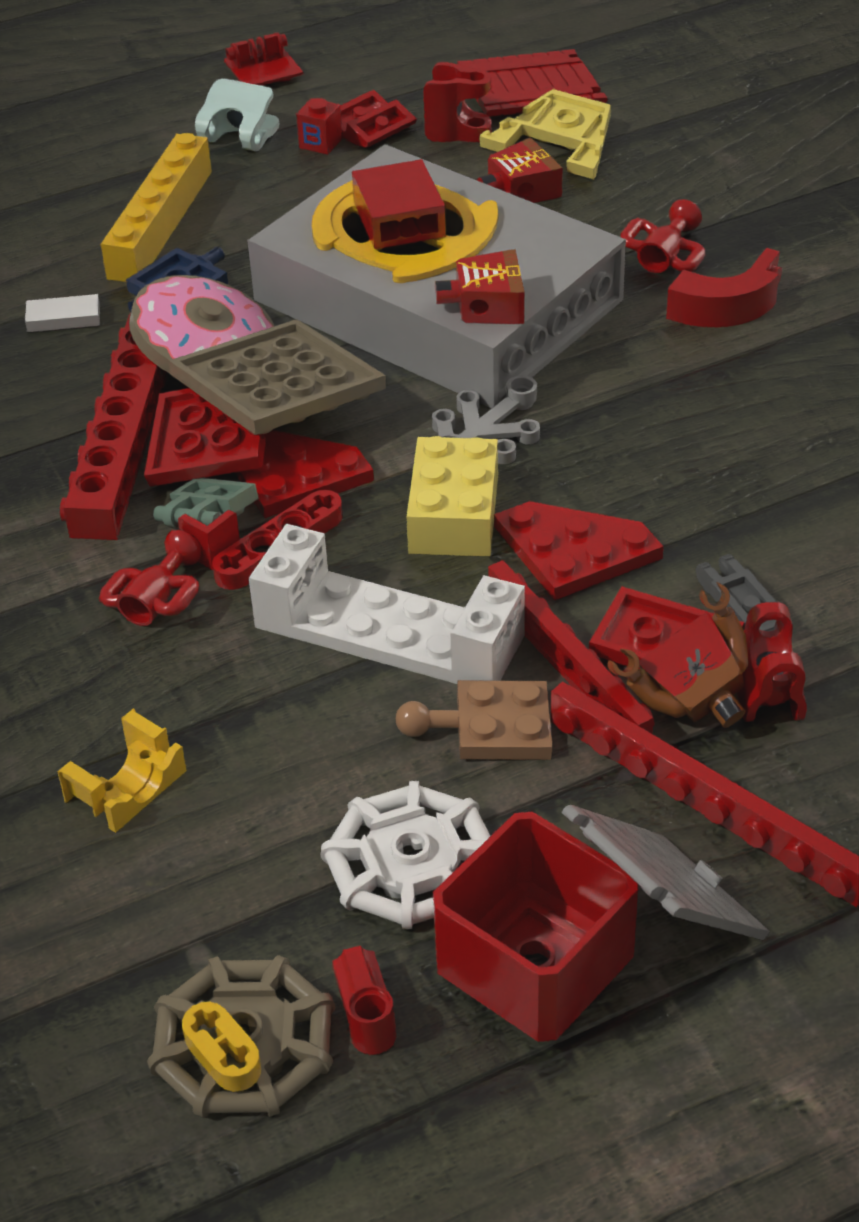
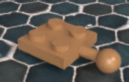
(491, 720)

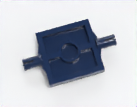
(179, 263)

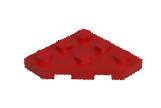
(197, 441)
(302, 465)
(575, 547)

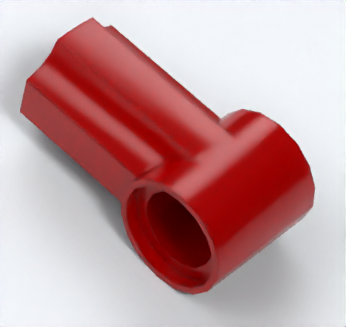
(365, 1000)

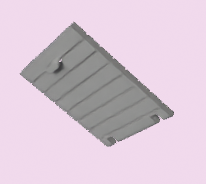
(667, 874)

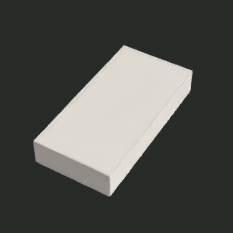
(62, 313)

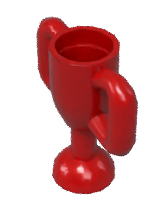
(664, 242)
(150, 589)

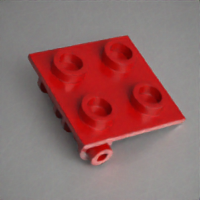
(262, 65)

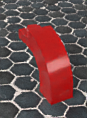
(727, 300)

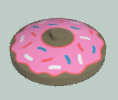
(190, 315)

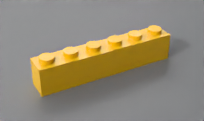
(157, 207)

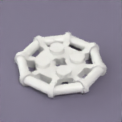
(394, 823)

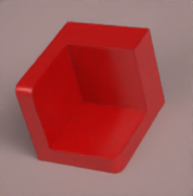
(214, 537)

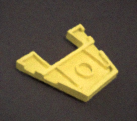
(561, 120)

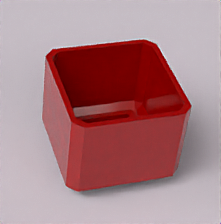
(531, 895)

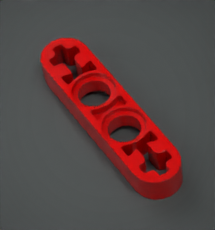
(315, 512)

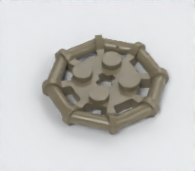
(271, 1027)

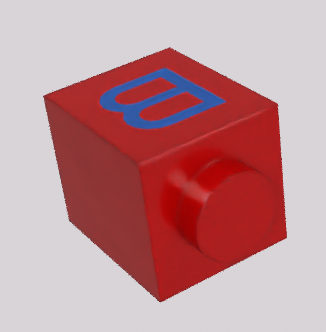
(319, 126)

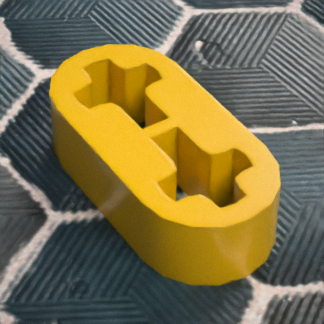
(229, 1039)

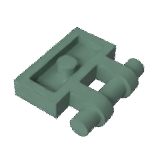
(206, 500)

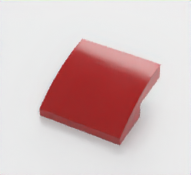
(373, 119)

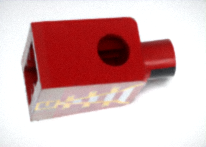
(525, 172)
(486, 289)

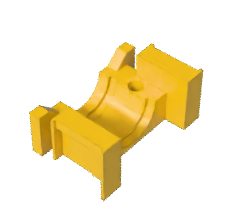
(145, 774)

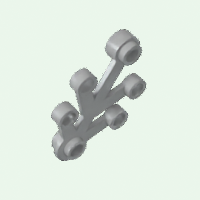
(520, 395)

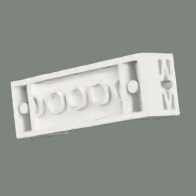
(423, 635)

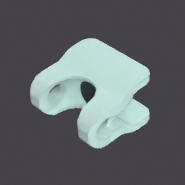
(238, 108)

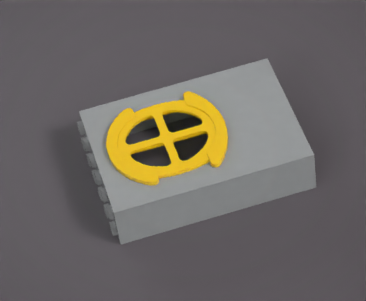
(388, 301)

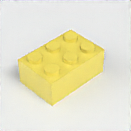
(453, 496)

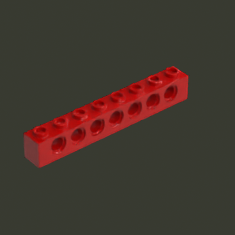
(114, 444)

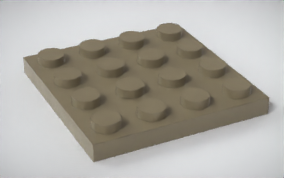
(277, 376)

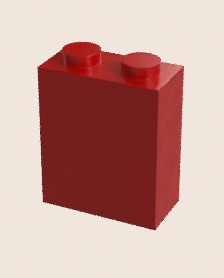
(398, 204)

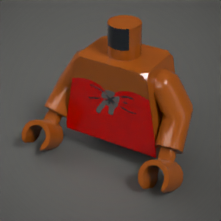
(694, 668)

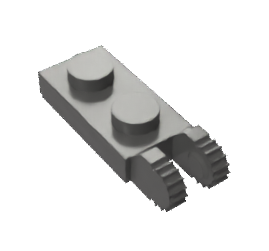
(742, 586)

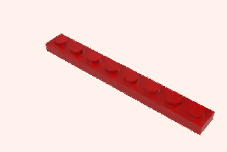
(708, 792)

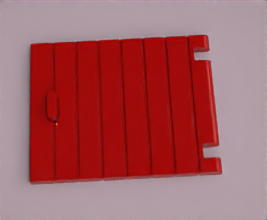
(527, 77)

